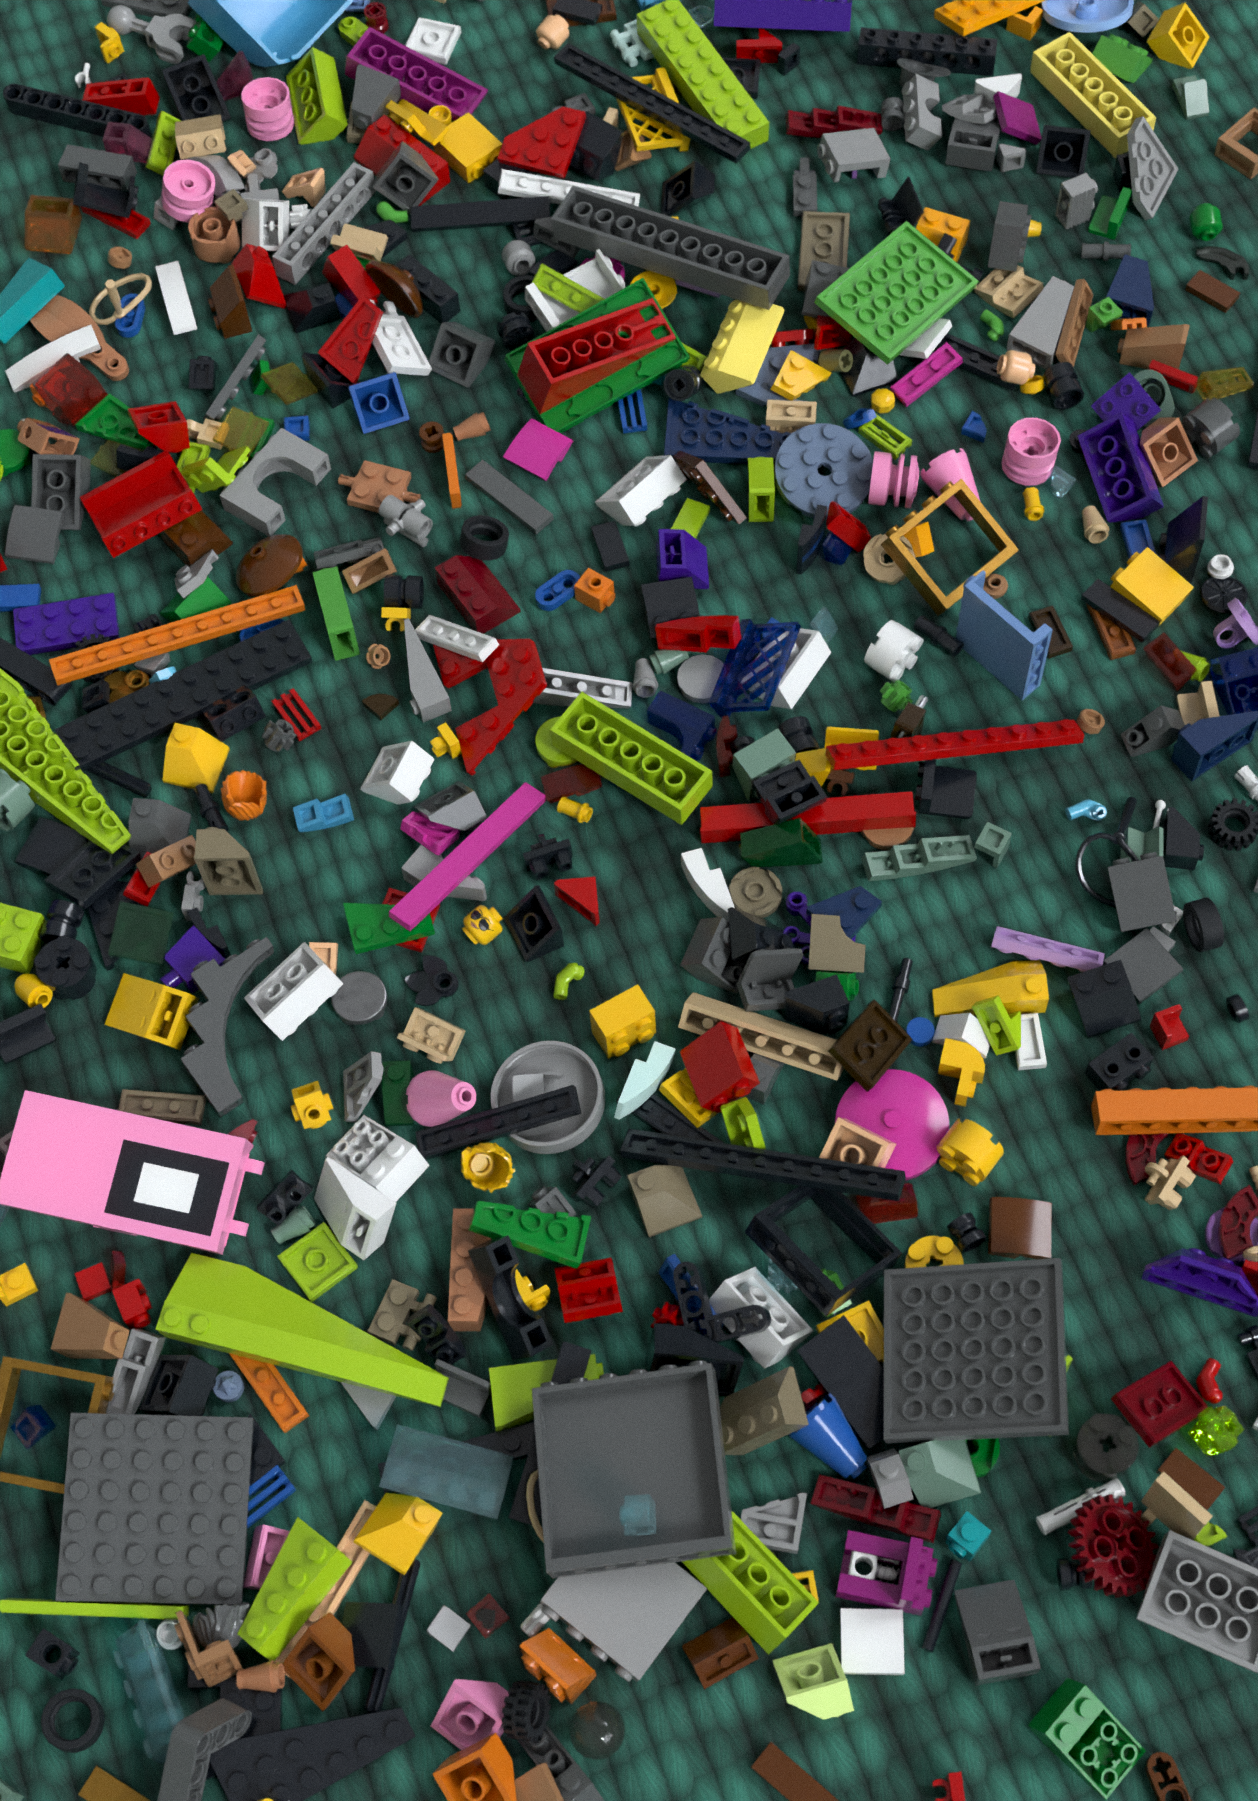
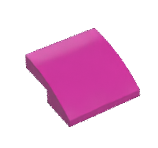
(537, 449)

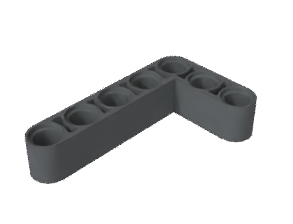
(194, 1742)

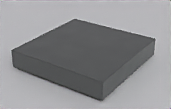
(1146, 964)

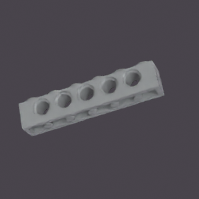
(326, 218)

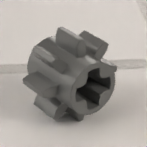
(278, 735)

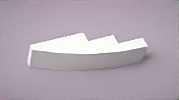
(176, 297)
(37, 363)

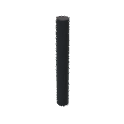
(941, 1606)

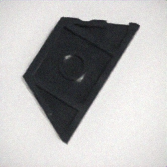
(103, 917)

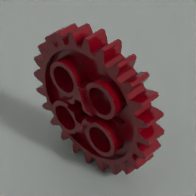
(1112, 1545)

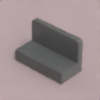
(464, 1389)

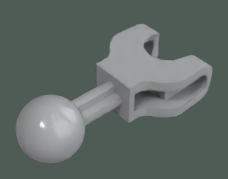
(160, 33)

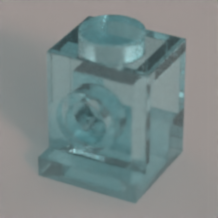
(638, 1515)

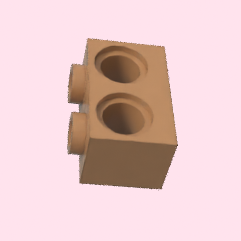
(168, 861)

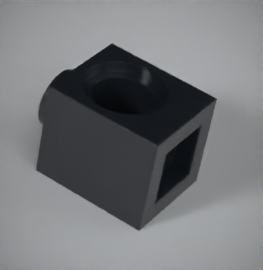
(44, 1645)

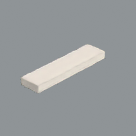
(456, 638)

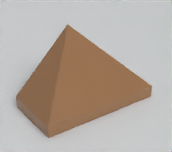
(628, 155)
(369, 571)

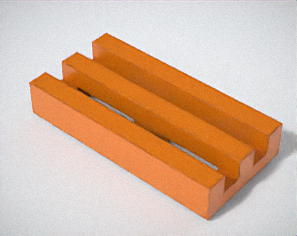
(1129, 323)

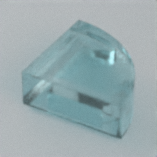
(1061, 482)

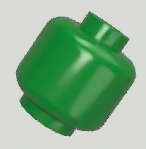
(1205, 221)

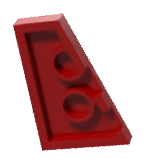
(352, 339)

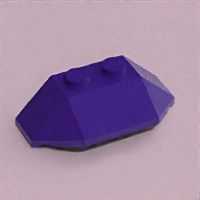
(1205, 1279)

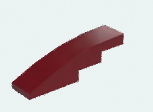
(826, 121)
(865, 1506)

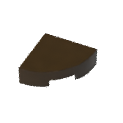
(380, 704)

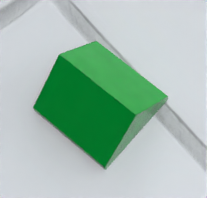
(201, 600)

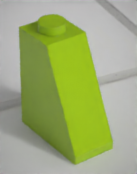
(761, 489)

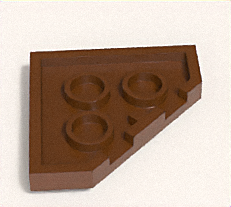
(709, 485)

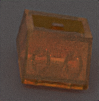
(51, 224)

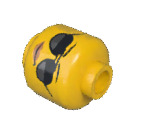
(482, 925)

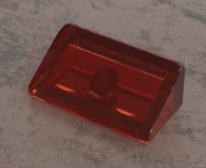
(1170, 661)
(885, 1210)

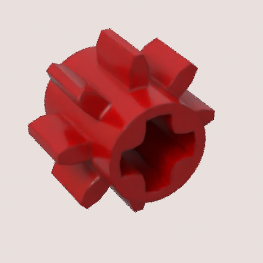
(668, 1314)

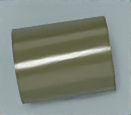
(836, 360)

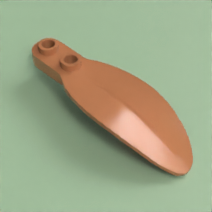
(64, 316)

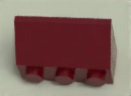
(475, 592)

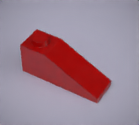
(128, 95)

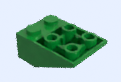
(1086, 1737)

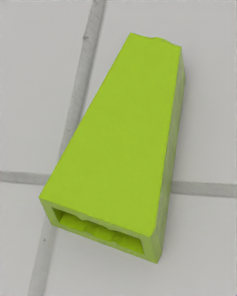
(513, 1389)

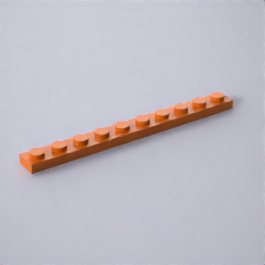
(176, 635)

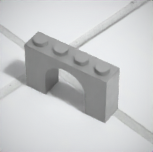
(280, 454)

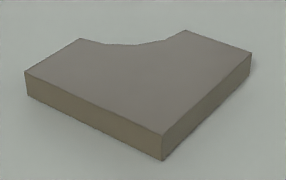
(832, 948)

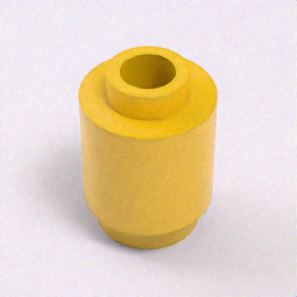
(32, 990)

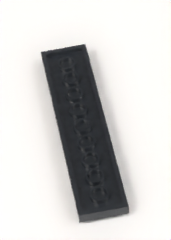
(183, 695)

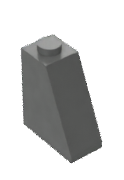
(371, 95)

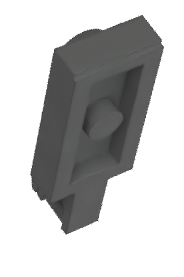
(804, 189)
(348, 552)

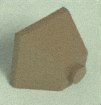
(663, 1198)

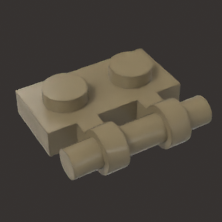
(394, 1312)

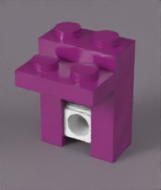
(915, 1564)

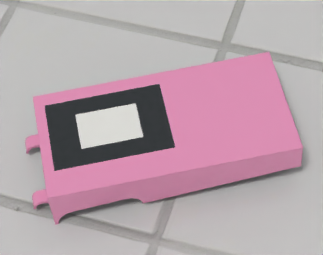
(126, 1172)

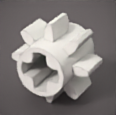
(297, 215)

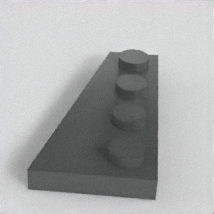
(242, 371)

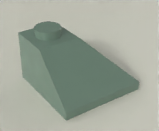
(940, 1472)

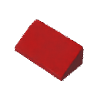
(847, 527)

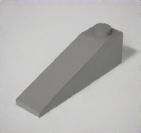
(566, 686)
(426, 688)

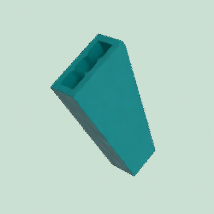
(25, 296)

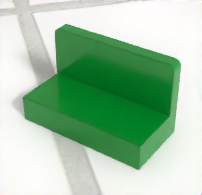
(1110, 214)

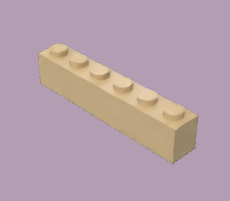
(764, 1035)

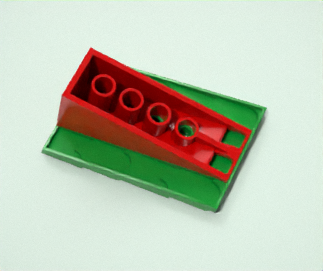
(597, 357)

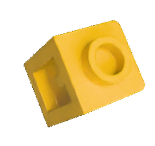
(16, 1284)
(533, 1300)

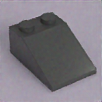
(59, 484)

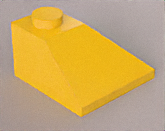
(193, 758)
(398, 1530)

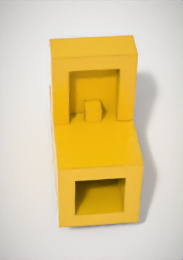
(965, 1063)

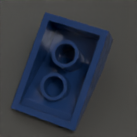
(1212, 741)

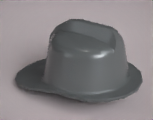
(911, 67)

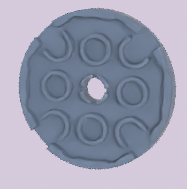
(827, 446)

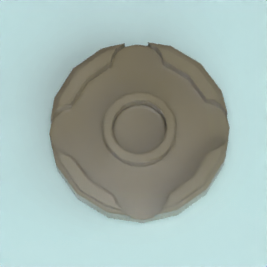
(756, 891)

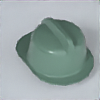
(1158, 390)

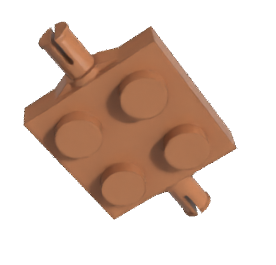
(375, 483)

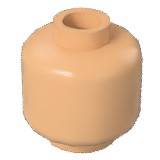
(552, 32)
(1015, 367)

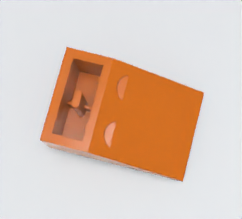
(558, 1664)

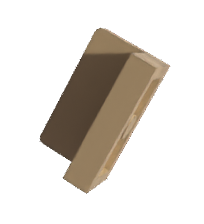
(362, 242)
(1198, 705)

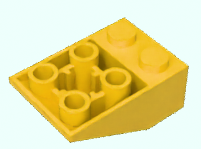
(151, 1011)

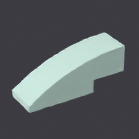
(644, 1079)

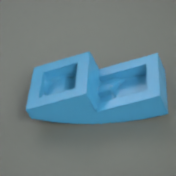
(322, 815)

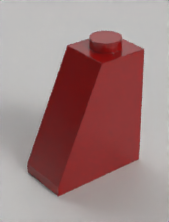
(349, 276)

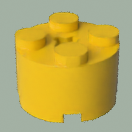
(969, 1151)

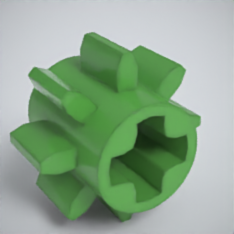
(895, 695)

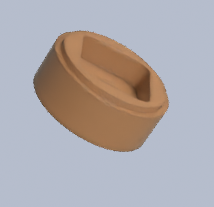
(119, 257)
(1090, 721)

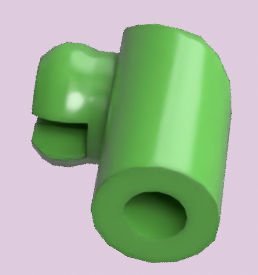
(386, 212)
(995, 323)

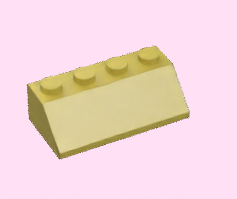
(740, 346)

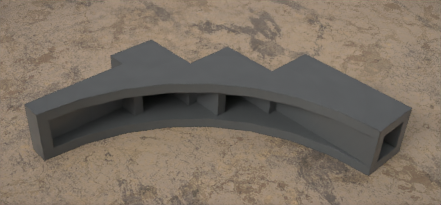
(209, 1020)

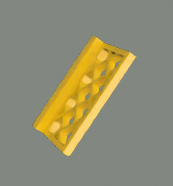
(661, 84)

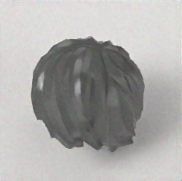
(220, 1624)

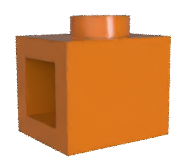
(594, 590)

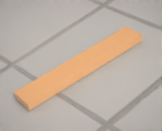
(337, 1593)

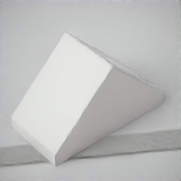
(1006, 84)
(962, 1028)

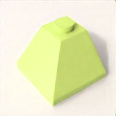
(815, 1682)

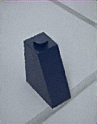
(1132, 289)

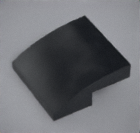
(49, 846)

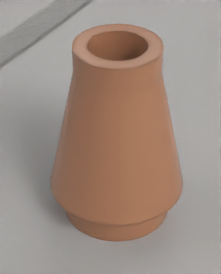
(472, 427)
(262, 1677)

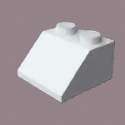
(398, 773)

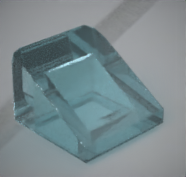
(824, 624)

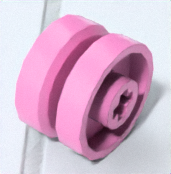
(187, 189)

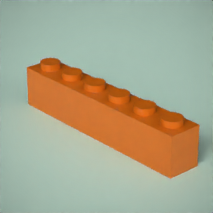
(1175, 1110)

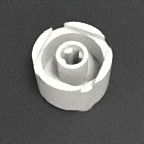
(893, 650)

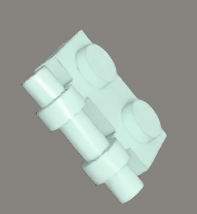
(630, 35)

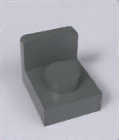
(550, 1200)

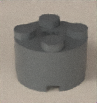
(1210, 427)

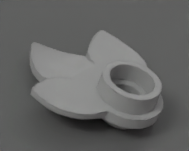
(265, 164)

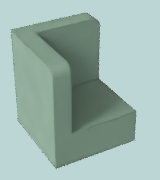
(994, 842)

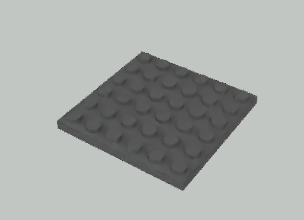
(975, 1351)
(155, 1509)

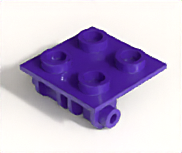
(1130, 399)

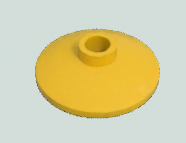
(662, 287)

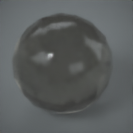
(597, 1730)

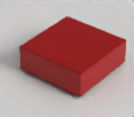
(93, 1281)

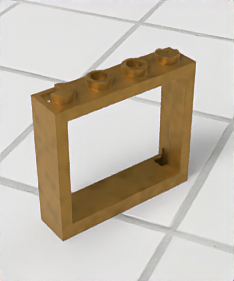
(914, 570)
(9, 1378)

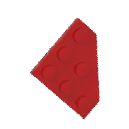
(545, 144)

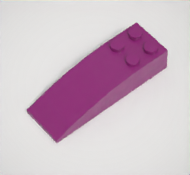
(420, 78)

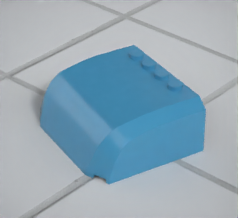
(270, 29)

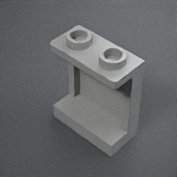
(852, 152)

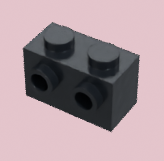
(1120, 1065)

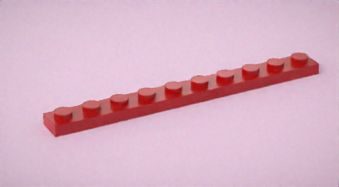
(953, 744)

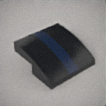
(811, 540)

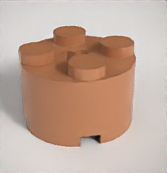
(214, 236)

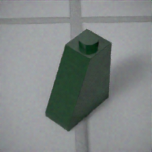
(781, 845)

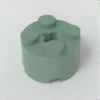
(14, 801)

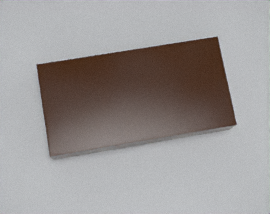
(1212, 291)
(1192, 1478)

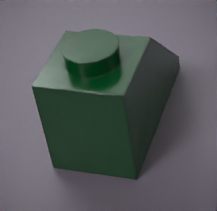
(395, 1081)

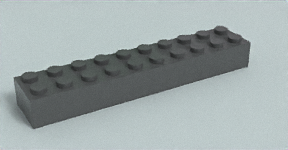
(671, 247)

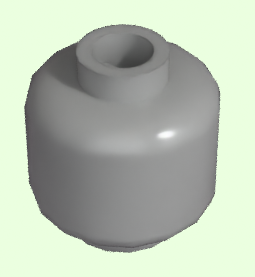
(518, 257)

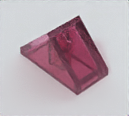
(235, 77)

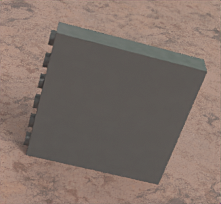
(625, 1439)

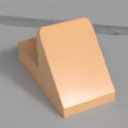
(307, 184)

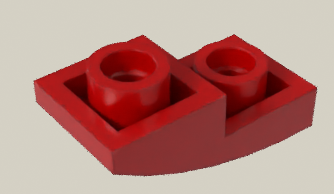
(1203, 1160)

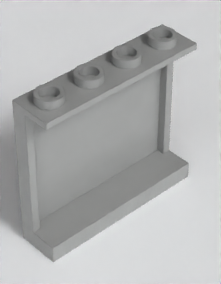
(624, 1611)

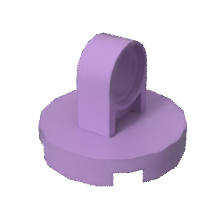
(1239, 623)

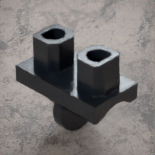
(548, 853)
(603, 1171)
(284, 1197)

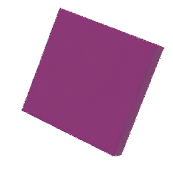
(1017, 117)

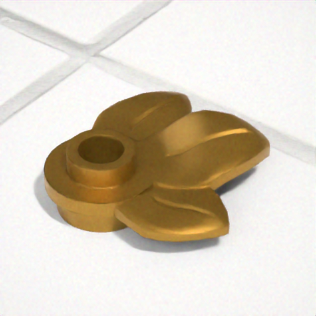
(124, 683)

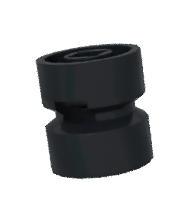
(683, 382)
(1063, 385)
(403, 591)
(799, 734)
(63, 920)

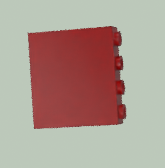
(140, 503)

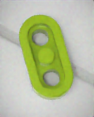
(351, 29)

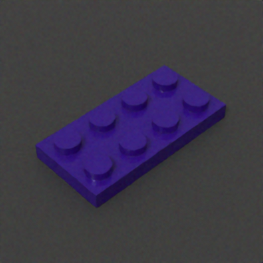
(64, 623)

